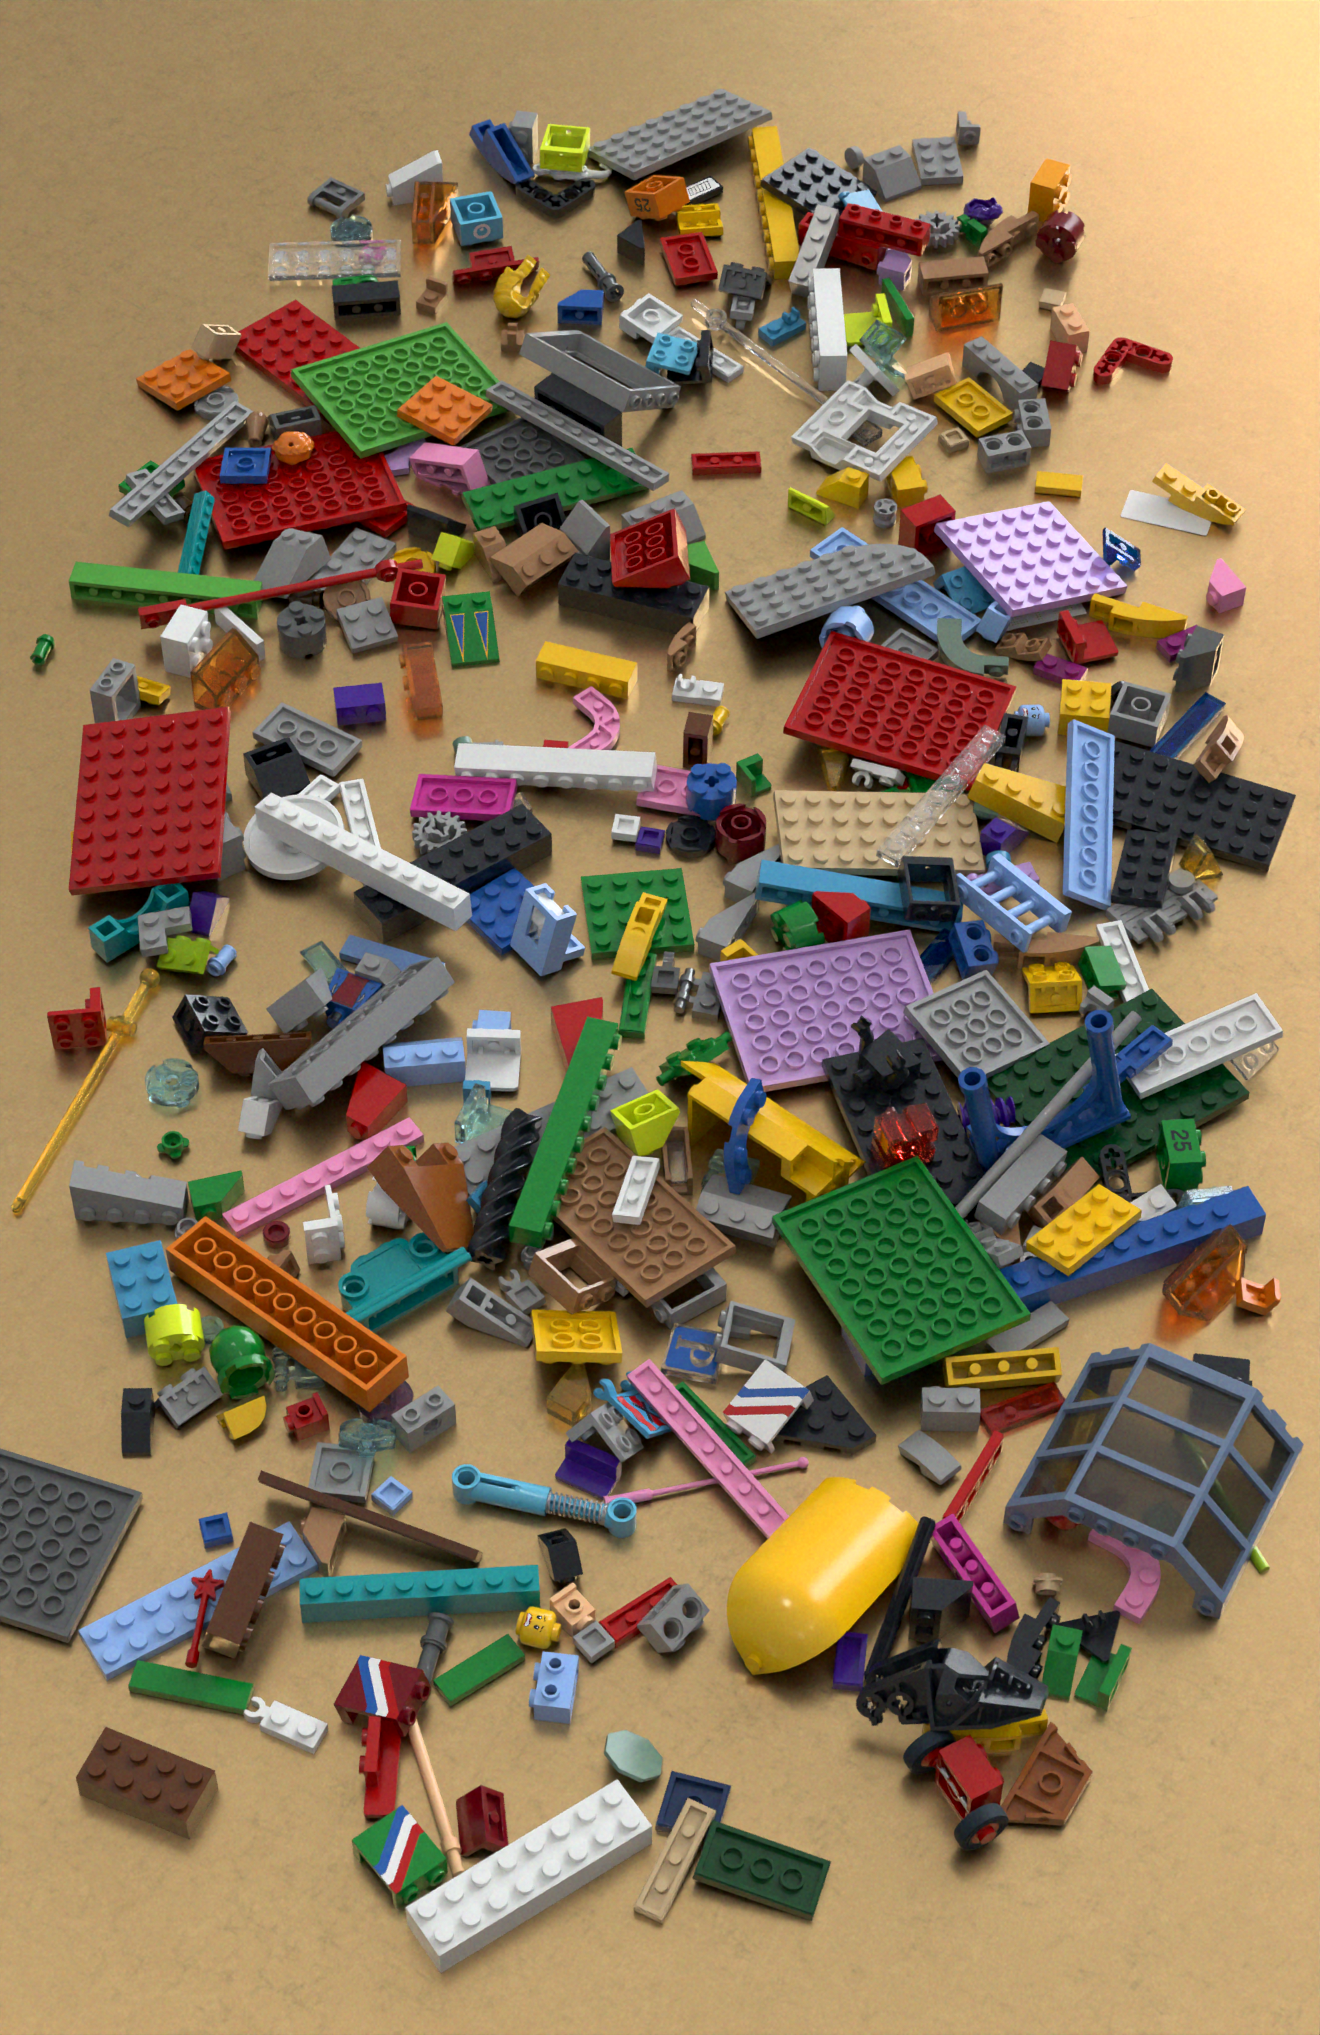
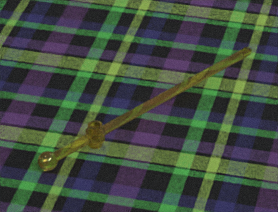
(120, 1027)

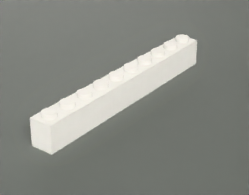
(364, 861)

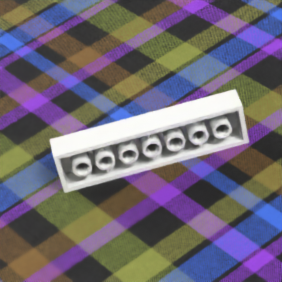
(528, 1875)

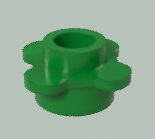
(173, 1138)

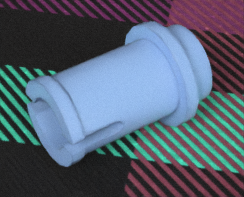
(217, 965)

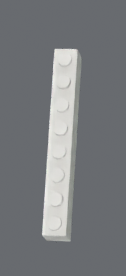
(559, 766)

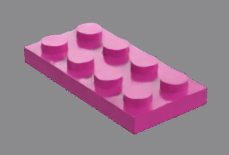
(463, 796)

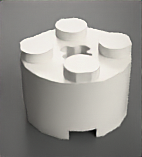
(384, 1211)

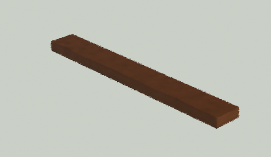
(370, 1517)

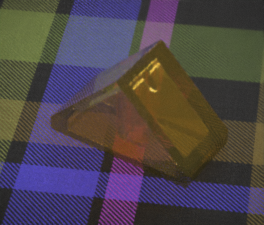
(1200, 861)

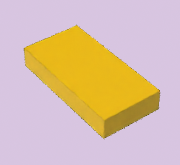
(1059, 483)

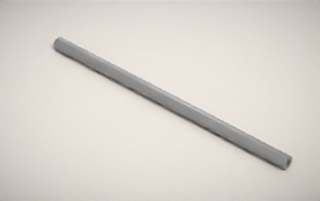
(1040, 1122)

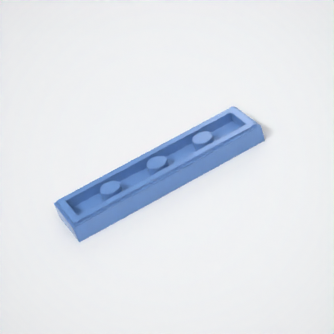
(355, 948)

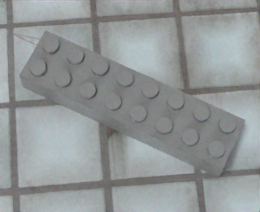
(362, 1034)

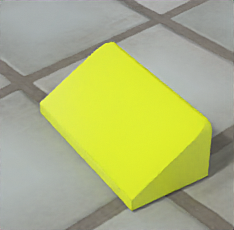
(809, 506)

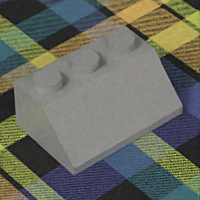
(684, 508)
(745, 1214)

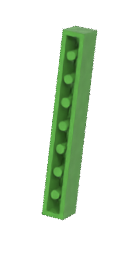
(155, 587)

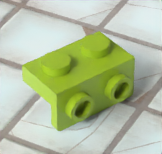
(186, 955)

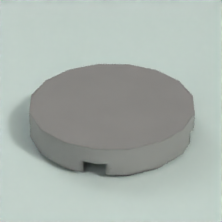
(215, 402)

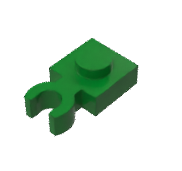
(973, 229)

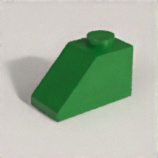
(215, 1194)
(1061, 1661)

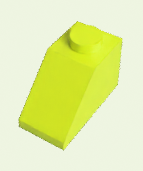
(452, 551)

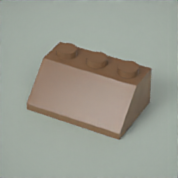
(533, 557)

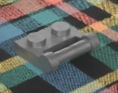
(338, 193)

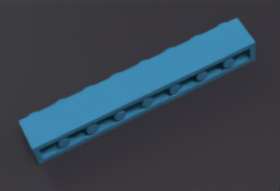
(791, 883)

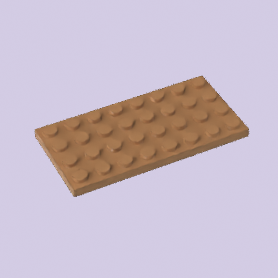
(647, 1258)

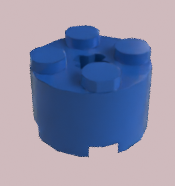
(710, 789)

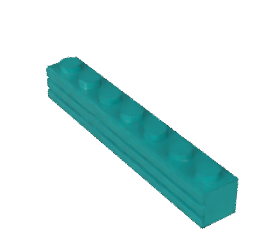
(196, 533)

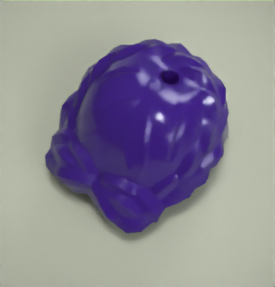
(983, 210)

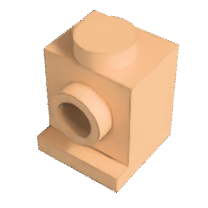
(572, 1610)

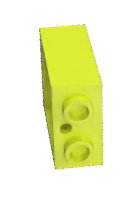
(562, 157)

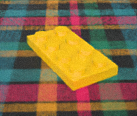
(1083, 1229)

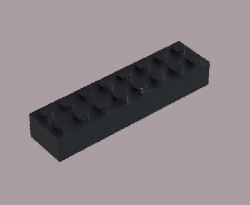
(467, 862)

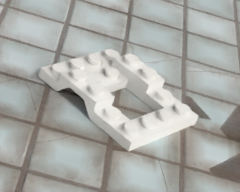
(843, 413)

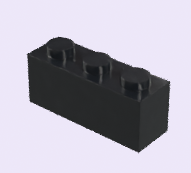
(366, 300)

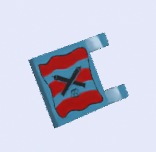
(633, 1408)

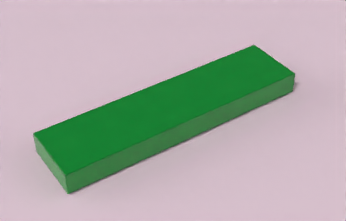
(637, 1001)
(739, 1449)
(191, 1687)

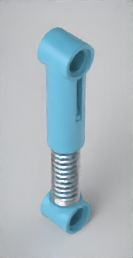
(541, 1500)

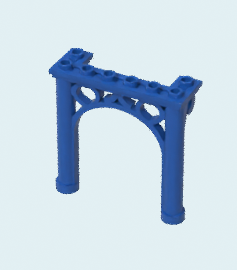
(1069, 1125)

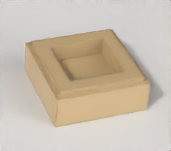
(1051, 298)
(953, 440)

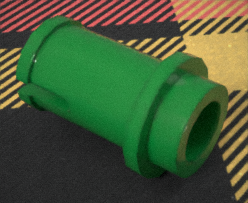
(44, 645)

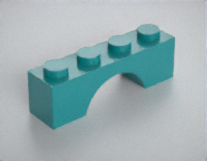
(113, 936)

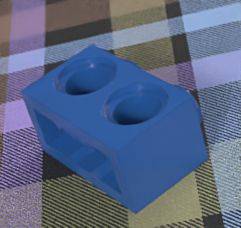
(972, 948)

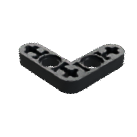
(555, 205)
(1120, 1163)

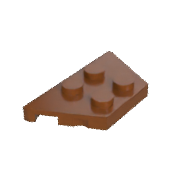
(1048, 1783)

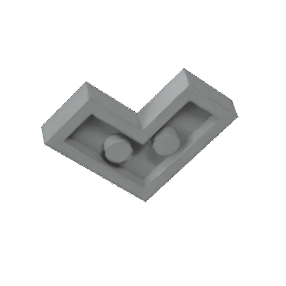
(157, 925)

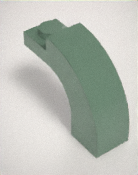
(959, 656)

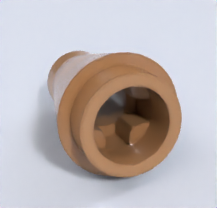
(256, 427)

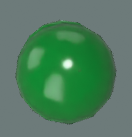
(240, 1362)

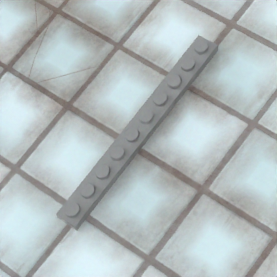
(578, 435)
(180, 464)

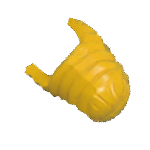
(507, 291)

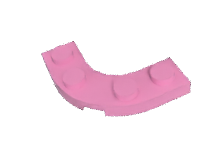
(604, 717)
(1143, 1574)

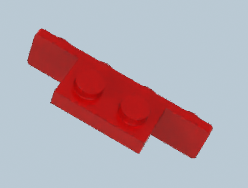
(489, 264)
(380, 1766)

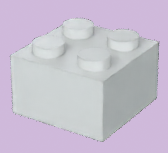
(186, 640)

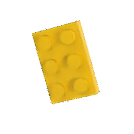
(973, 407)

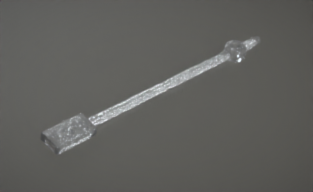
(717, 319)

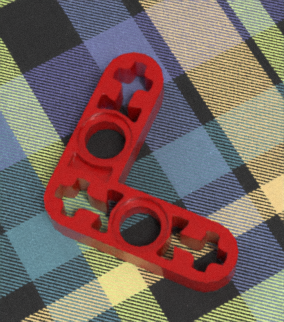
(1161, 361)

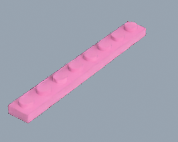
(312, 1182)
(708, 1448)

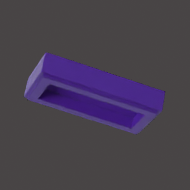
(850, 1662)

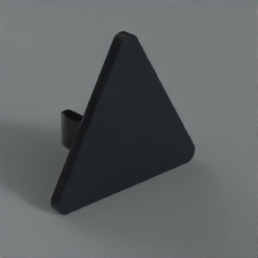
(1097, 1633)

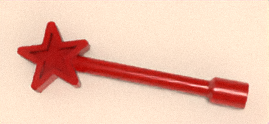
(205, 1589)

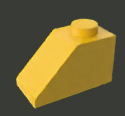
(846, 486)

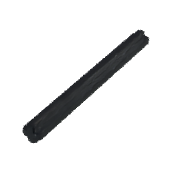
(902, 1592)

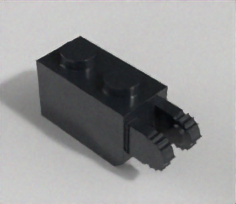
(1011, 752)

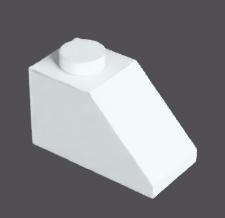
(259, 1116)

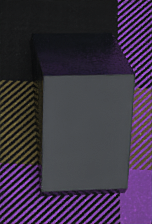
(631, 243)

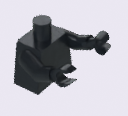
(883, 1060)

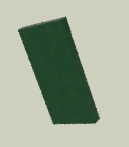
(761, 1870)

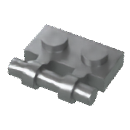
(705, 1004)

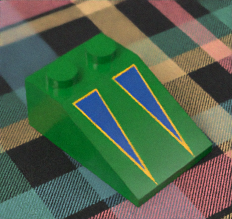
(470, 629)

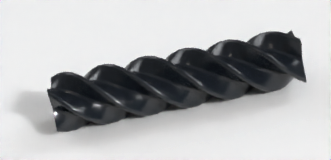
(503, 1183)

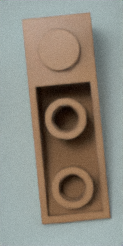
(1063, 1193)

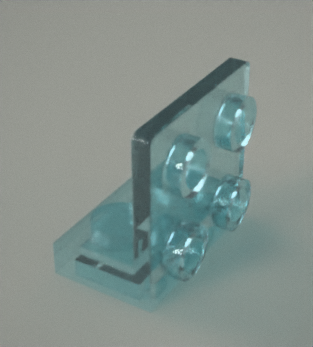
(882, 343)
(478, 1116)

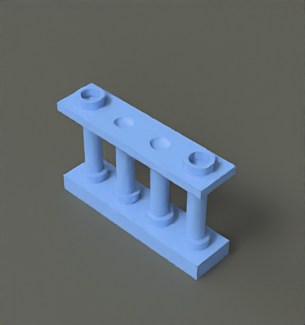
(1024, 890)

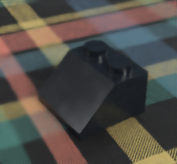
(937, 1607)

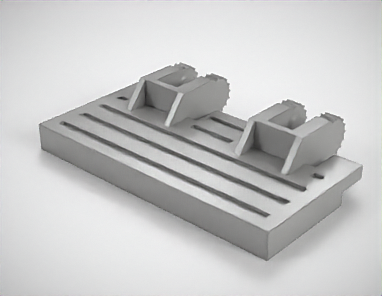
(1142, 920)

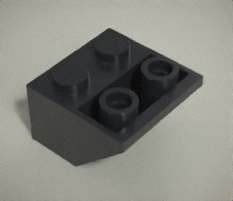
(276, 769)

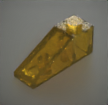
(833, 766)

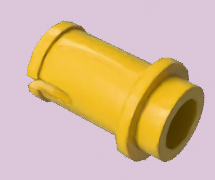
(720, 715)

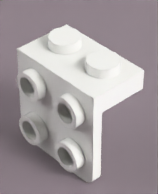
(494, 1057)
(322, 1235)

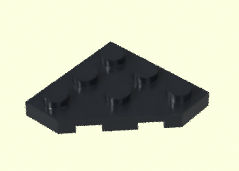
(828, 1421)

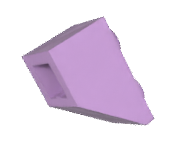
(897, 267)

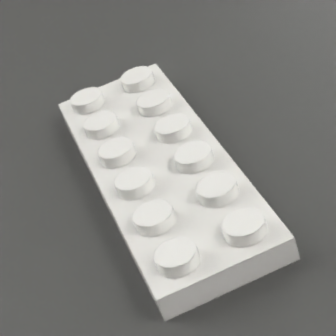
(1209, 1043)

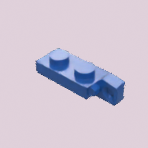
(1142, 1052)

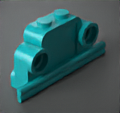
(398, 1279)

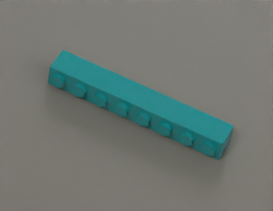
(419, 1593)

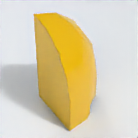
(243, 1418)

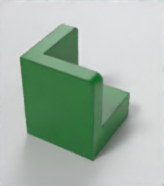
(750, 775)

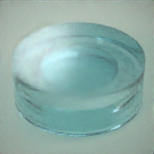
(211, 1327)

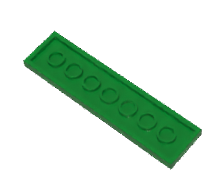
(573, 482)

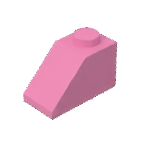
(1225, 588)

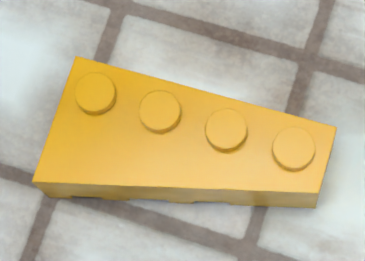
(1022, 799)

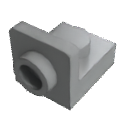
(967, 132)

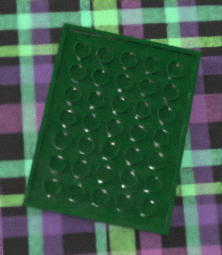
(1044, 1073)

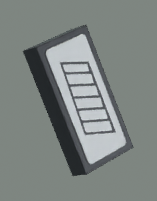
(703, 190)

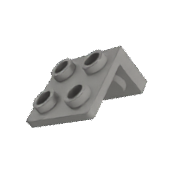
(612, 1428)

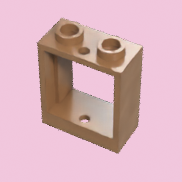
(572, 1254)

